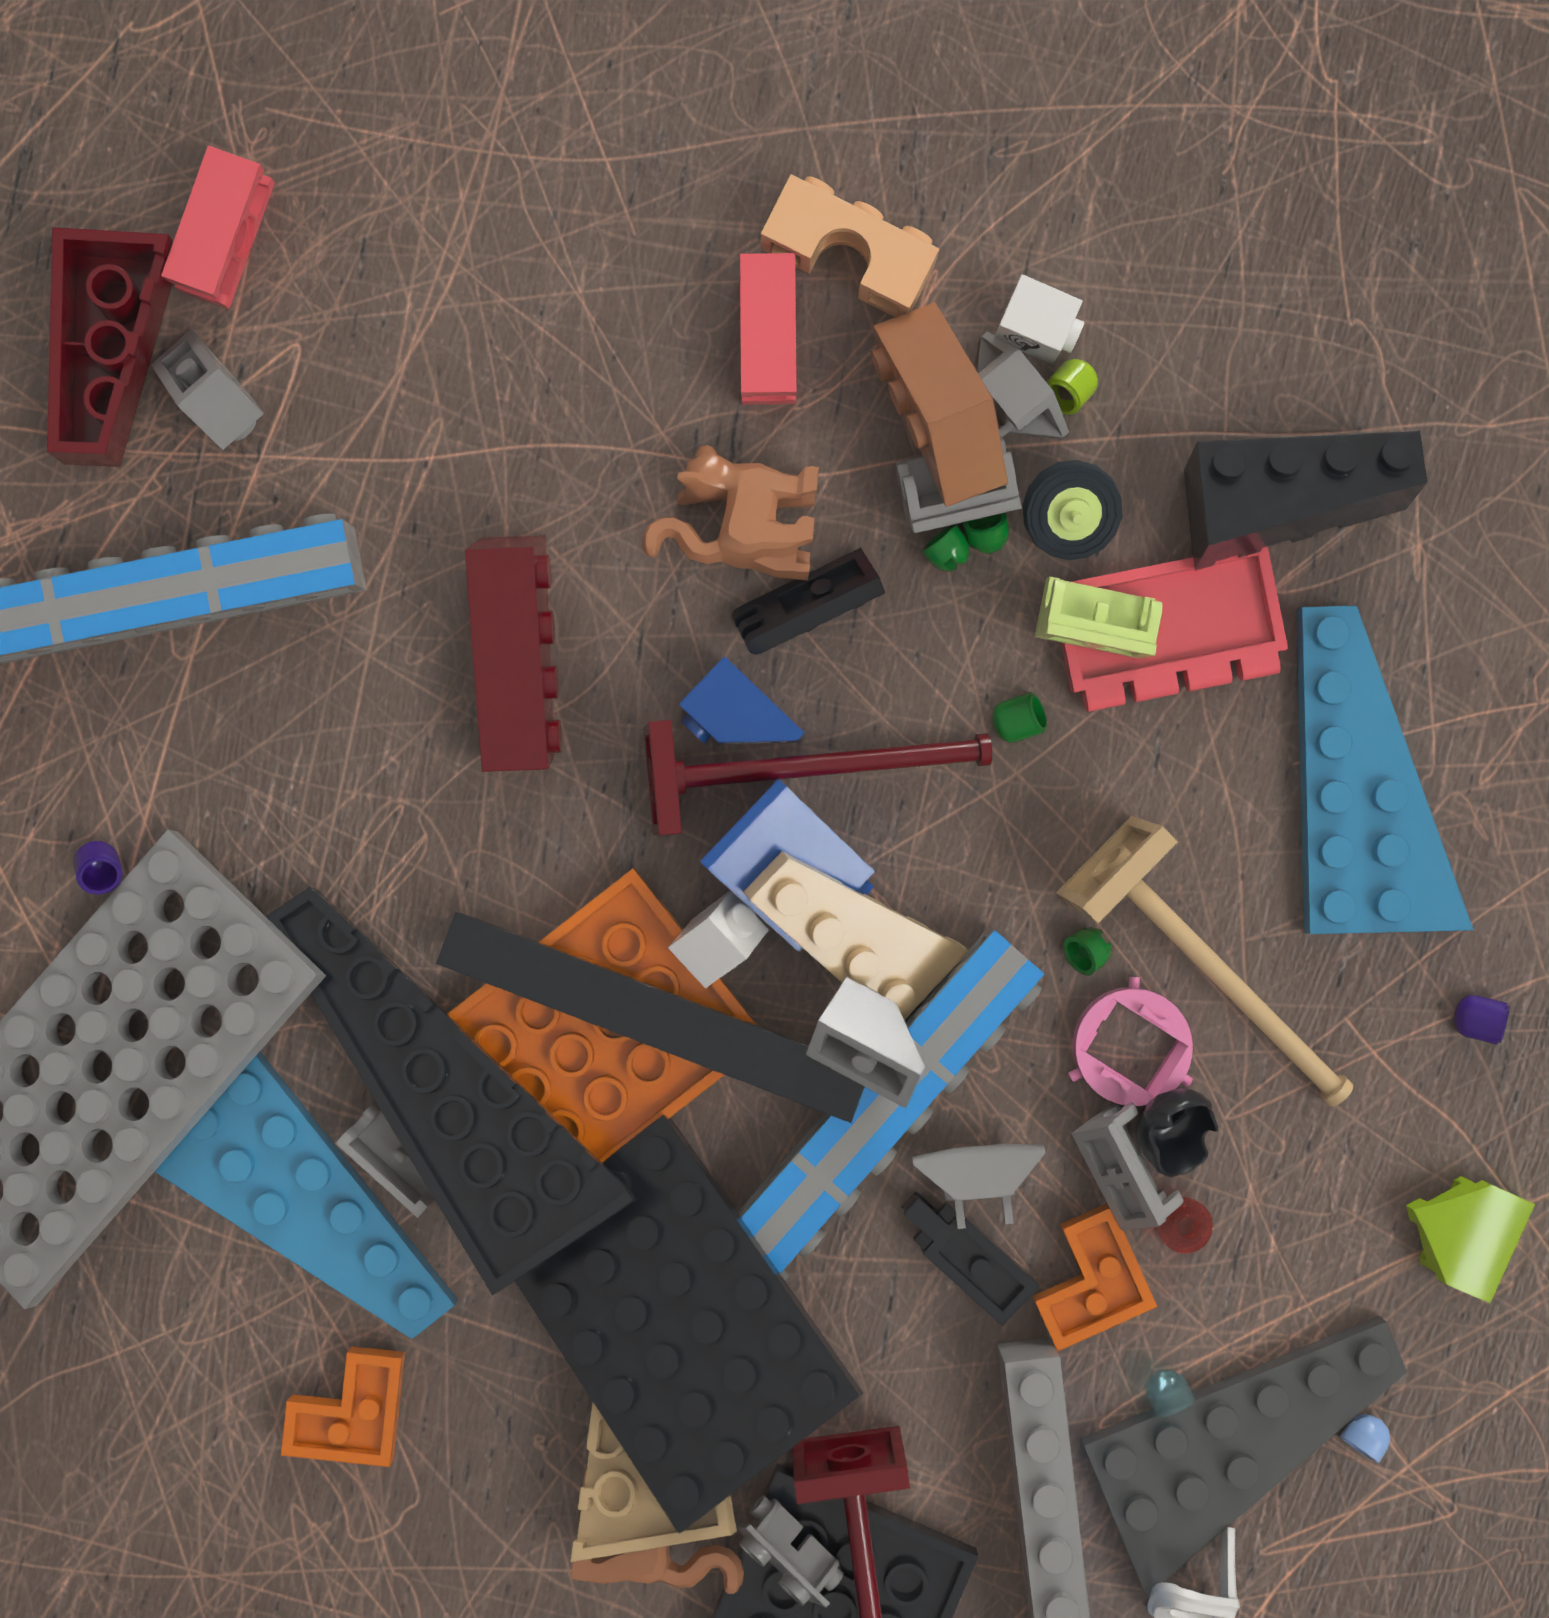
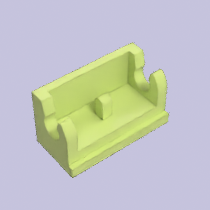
(1099, 619)

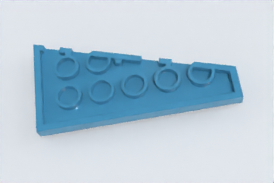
(1364, 817)
(289, 1186)

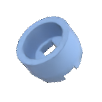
(1367, 1436)

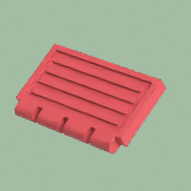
(1204, 625)

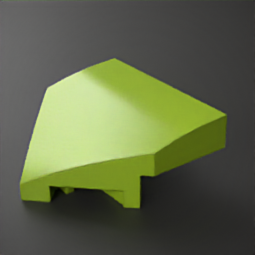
(1470, 1234)

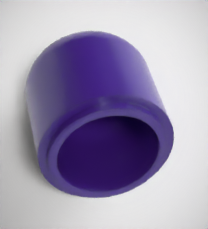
(97, 867)
(1481, 1018)

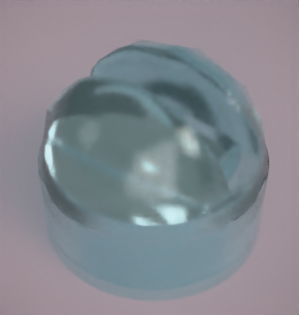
(1168, 1393)

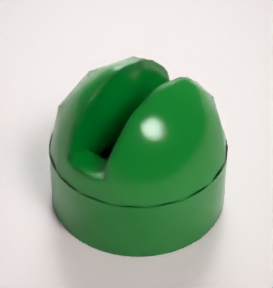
(987, 533)
(947, 549)
(1087, 950)

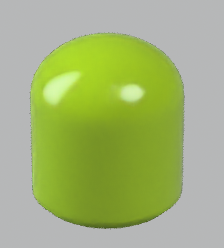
(1078, 379)

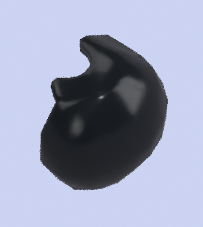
(1174, 1131)

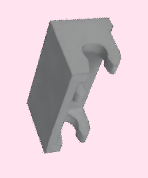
(926, 509)
(382, 1156)
(1122, 1170)

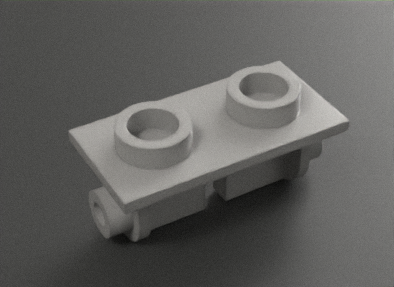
(804, 1568)

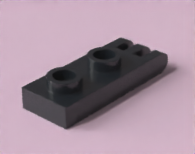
(807, 604)

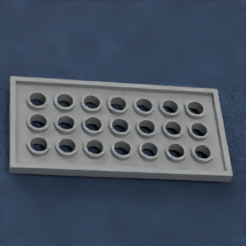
(174, 1103)

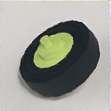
(1072, 510)

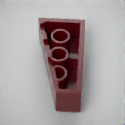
(512, 652)

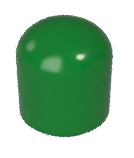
(1019, 718)

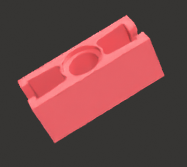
(218, 227)
(768, 328)

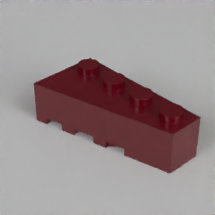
(101, 338)

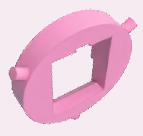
(1152, 1008)

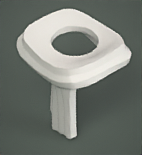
(1172, 1601)

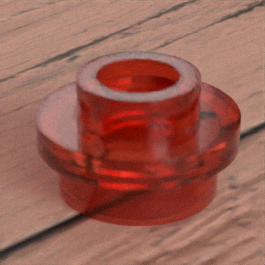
(1197, 1238)

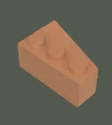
(942, 402)

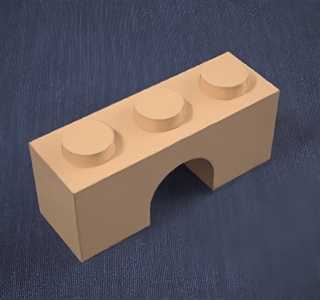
(813, 219)

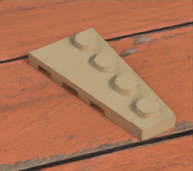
(854, 932)

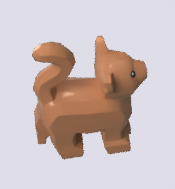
(749, 527)
(656, 1566)

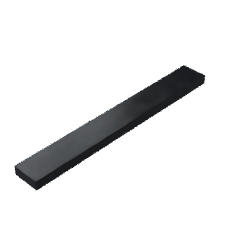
(646, 1014)

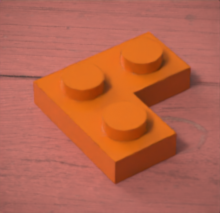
(1106, 1290)
(359, 1425)

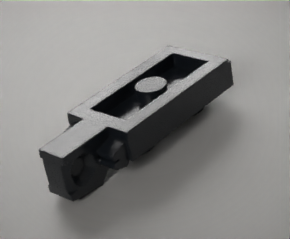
(970, 1259)

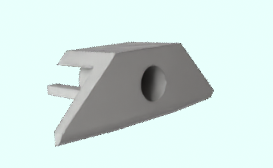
(1019, 392)
(980, 1173)

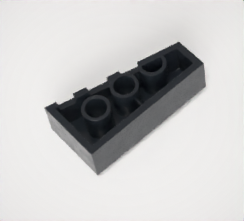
(1291, 487)

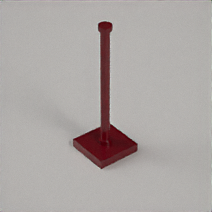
(671, 778)
(849, 1469)

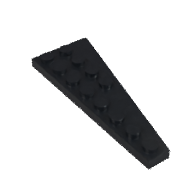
(480, 1141)

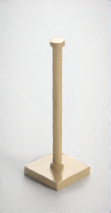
(1118, 871)

